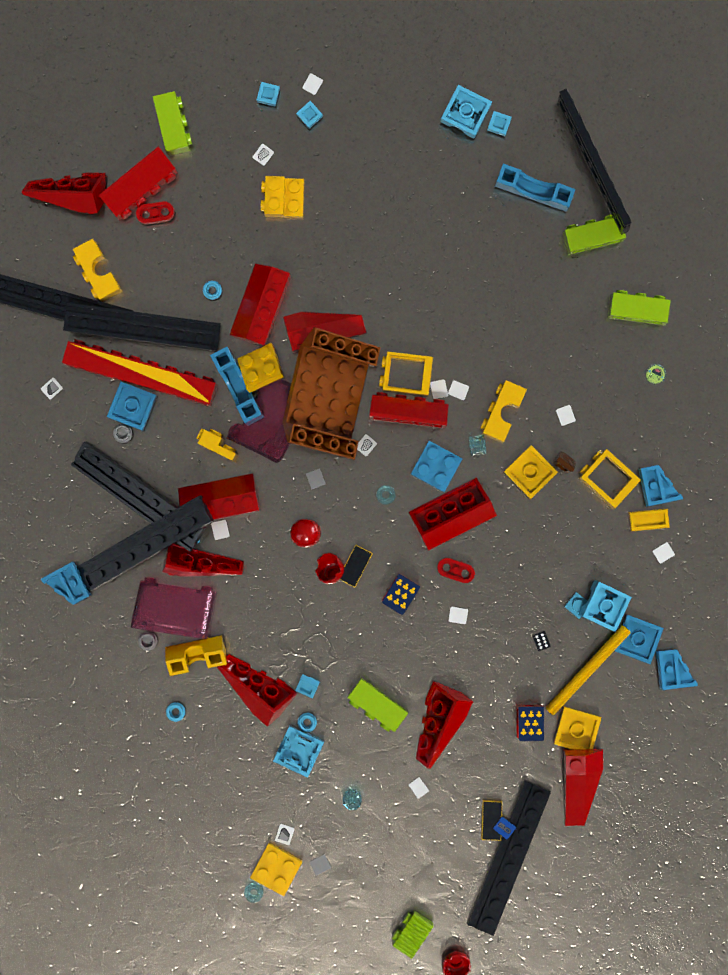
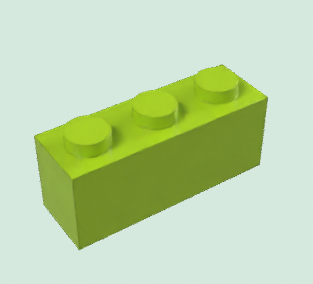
(172, 123)
(592, 235)
(639, 307)
(377, 705)

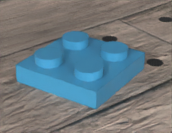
(131, 406)
(436, 466)
(641, 641)

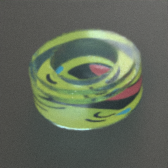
(656, 374)

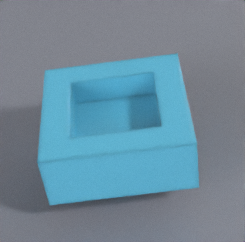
(268, 94)
(309, 114)
(499, 123)
(575, 603)
(307, 686)

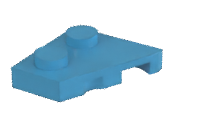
(657, 487)
(68, 583)
(673, 671)

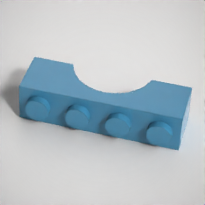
(519, 183)
(231, 374)

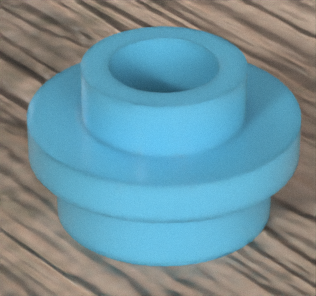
(210, 284)
(169, 711)
(302, 726)

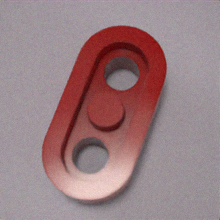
(155, 211)
(455, 570)

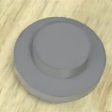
(122, 433)
(148, 641)

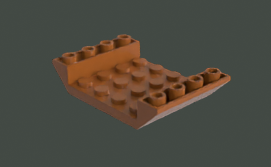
(327, 392)

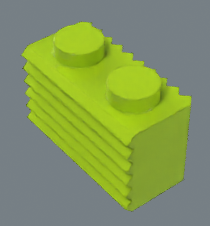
(412, 933)

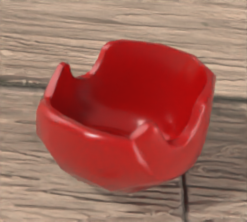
(305, 533)
(329, 568)
(456, 964)

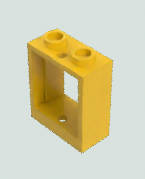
(386, 361)
(623, 492)

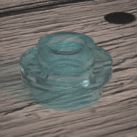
(379, 494)
(253, 898)

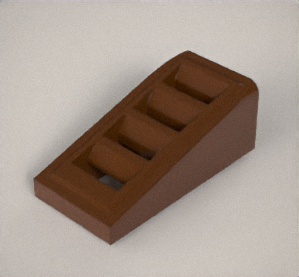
(564, 462)

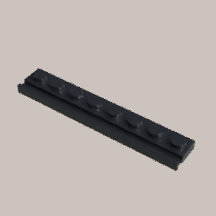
(594, 162)
(42, 298)
(141, 327)
(127, 488)
(145, 543)
(509, 858)

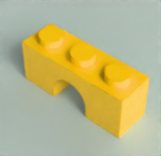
(88, 256)
(495, 426)
(181, 656)

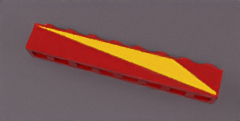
(139, 373)

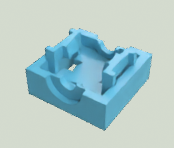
(470, 103)
(613, 609)
(299, 748)

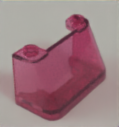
(267, 434)
(174, 609)

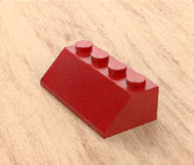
(139, 184)
(260, 304)
(409, 411)
(225, 496)
(452, 513)

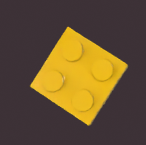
(260, 367)
(530, 472)
(577, 729)
(276, 869)

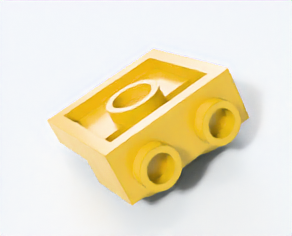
(282, 197)
(213, 441)

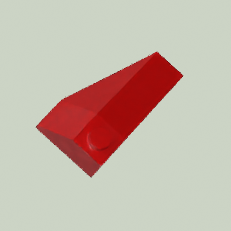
(76, 194)
(302, 323)
(199, 563)
(260, 693)
(444, 716)
(581, 779)

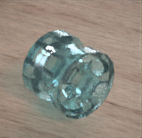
(477, 445)
(354, 796)

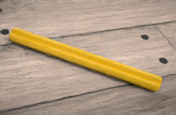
(590, 667)

